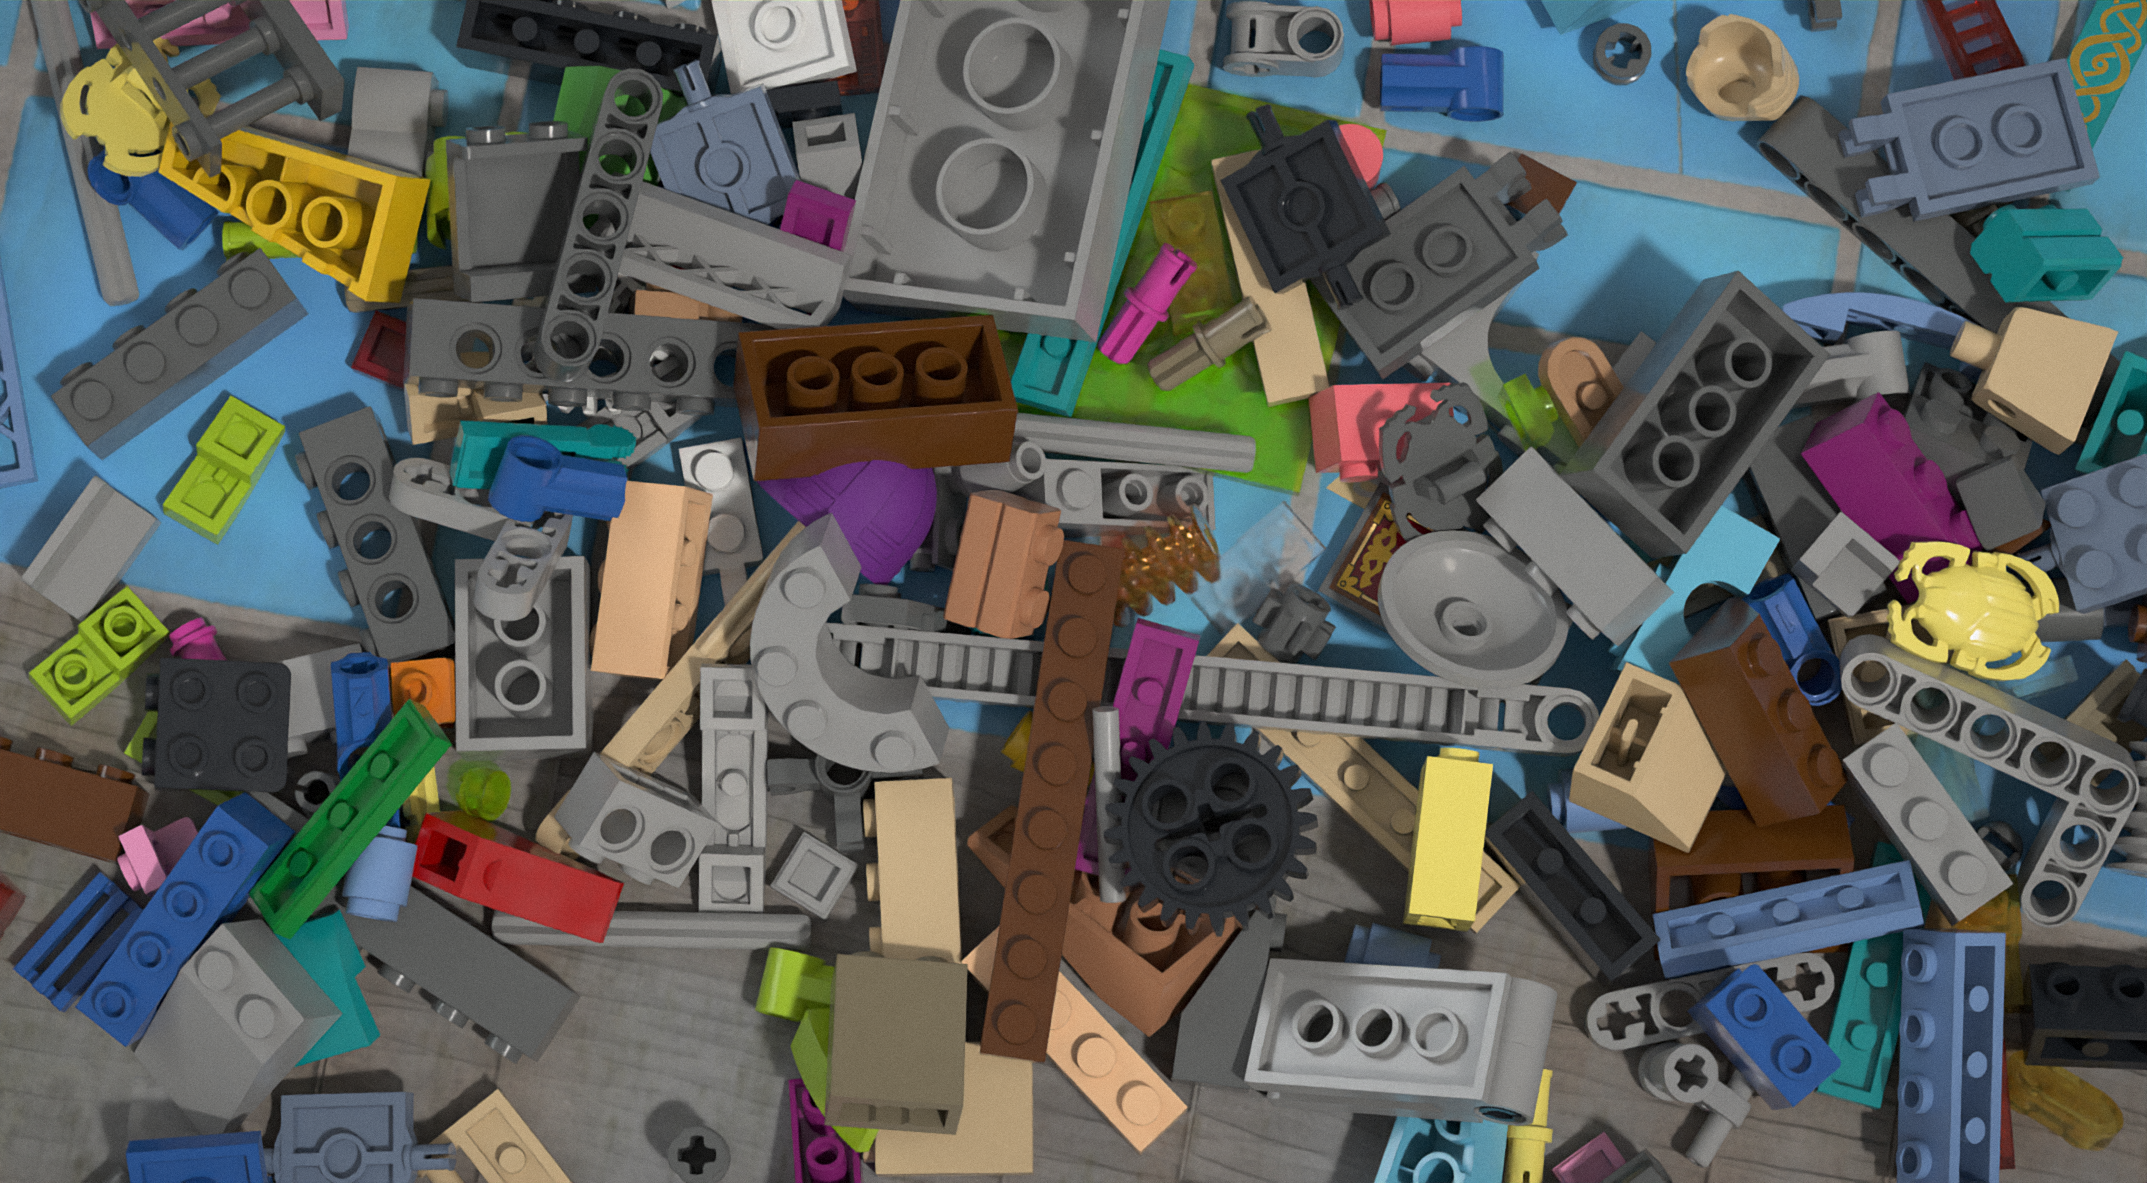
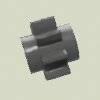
(1294, 623)

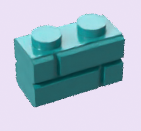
(2045, 254)

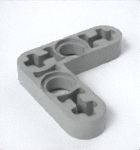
(426, 492)

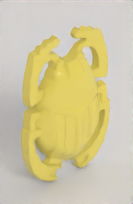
(125, 111)
(1974, 610)

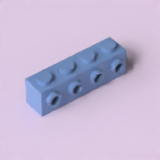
(1950, 1056)

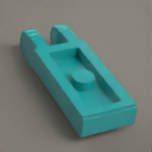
(482, 446)

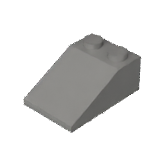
(234, 1026)

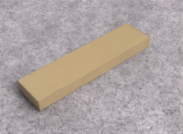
(1291, 352)

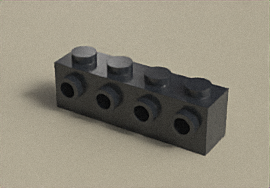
(544, 38)
(2085, 1016)

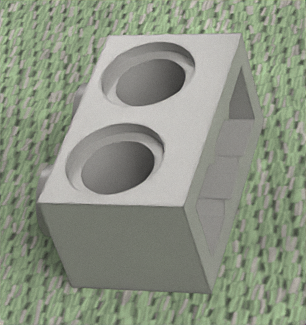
(649, 825)

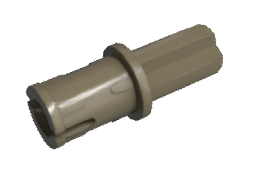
(1209, 344)

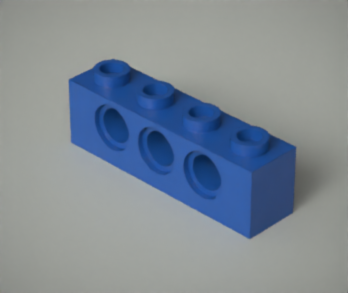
(190, 905)

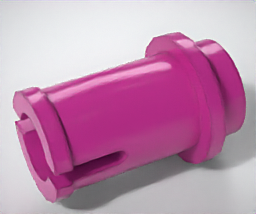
(196, 641)

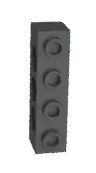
(360, 445)

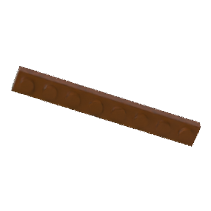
(1052, 803)

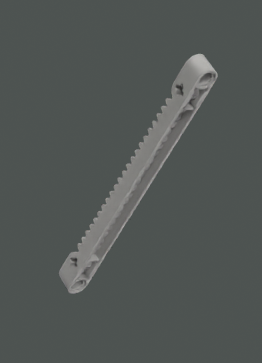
(1242, 692)

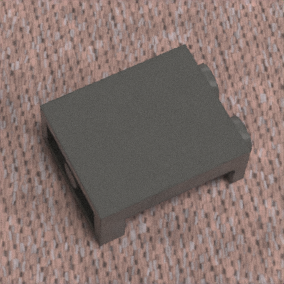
(512, 209)

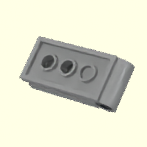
(1401, 1041)

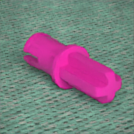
(1146, 304)

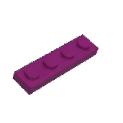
(1148, 709)

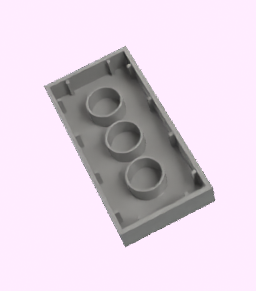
(1003, 160)

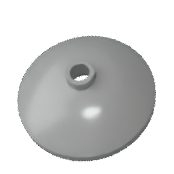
(1471, 610)

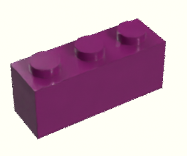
(1887, 484)

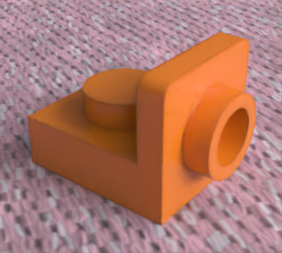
(427, 683)

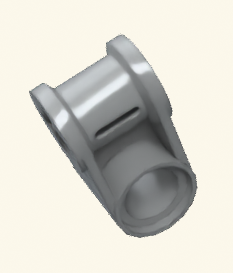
(1278, 39)

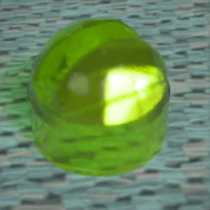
(495, 796)

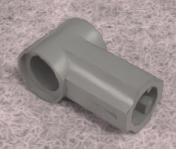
(1858, 370)

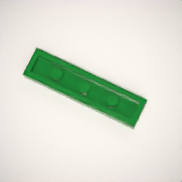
(349, 819)

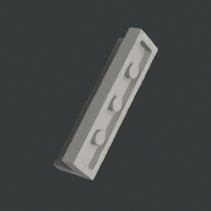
(727, 252)

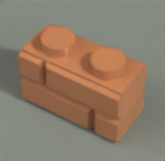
(1004, 564)

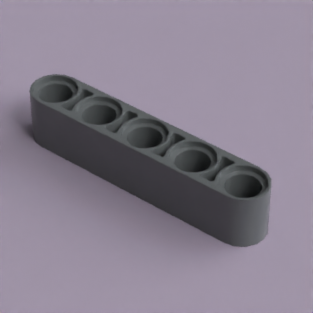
(614, 199)

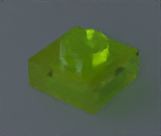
(1528, 411)

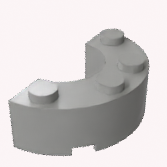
(812, 686)

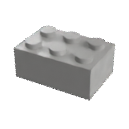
(526, 680)

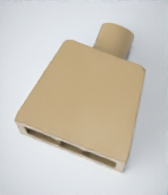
(2037, 372)

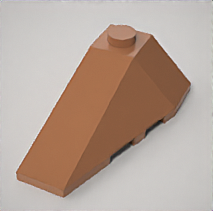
(1115, 947)

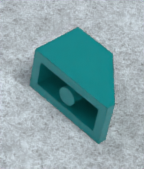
(2122, 420)

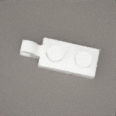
(733, 525)

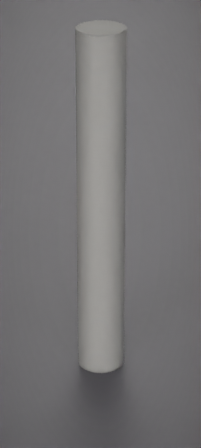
(1107, 769)

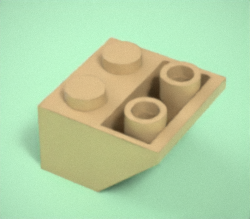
(1649, 761)

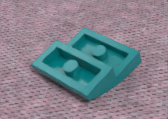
(333, 962)

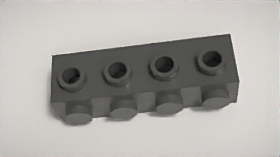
(179, 353)

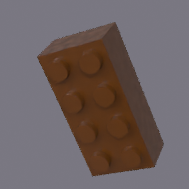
(874, 392)

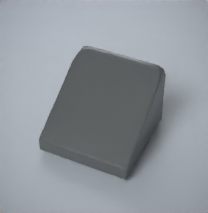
(2001, 502)

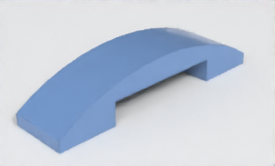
(1826, 317)

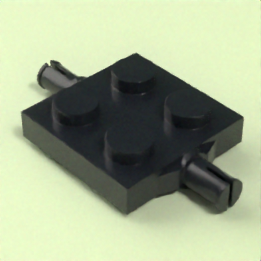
(1305, 206)

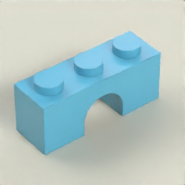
(1727, 555)

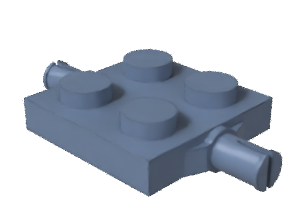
(725, 150)
(2098, 534)
(351, 1140)

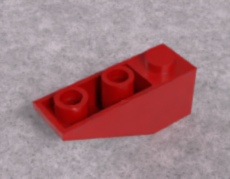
(514, 875)

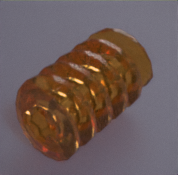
(1166, 563)

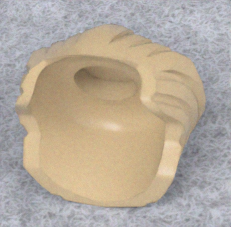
(1742, 70)

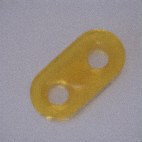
(2063, 1104)

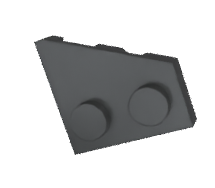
(884, 608)

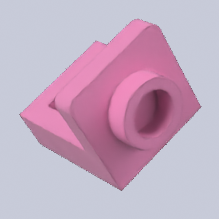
(154, 854)

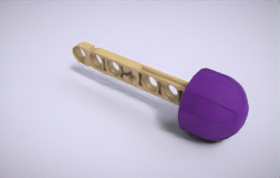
(884, 518)

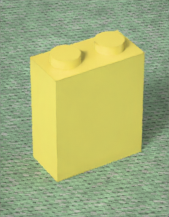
(1448, 840)

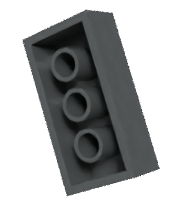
(1695, 415)

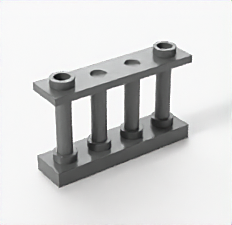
(273, 30)

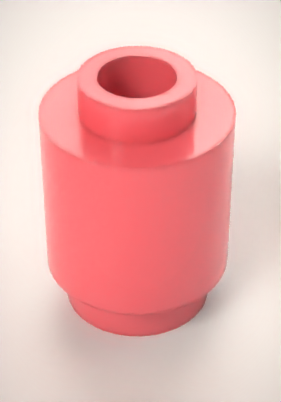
(1414, 20)

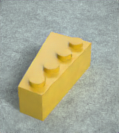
(319, 204)

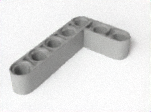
(2010, 752)

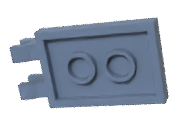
(1975, 142)

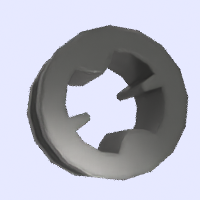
(1608, 41)

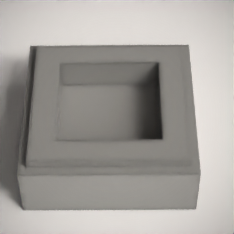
(815, 876)

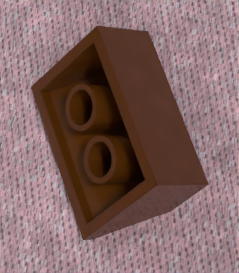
(1758, 717)
(1739, 859)

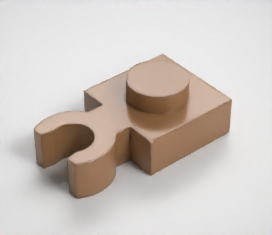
(665, 303)

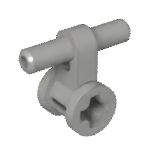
(1699, 1085)

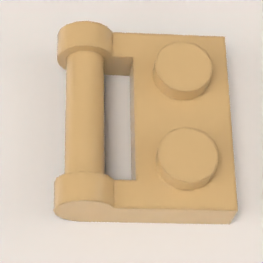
(498, 1146)

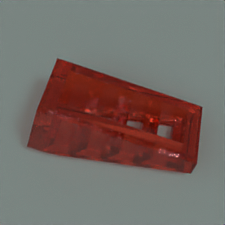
(1959, 62)

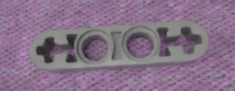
(1697, 987)

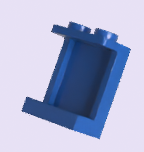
(1765, 1037)

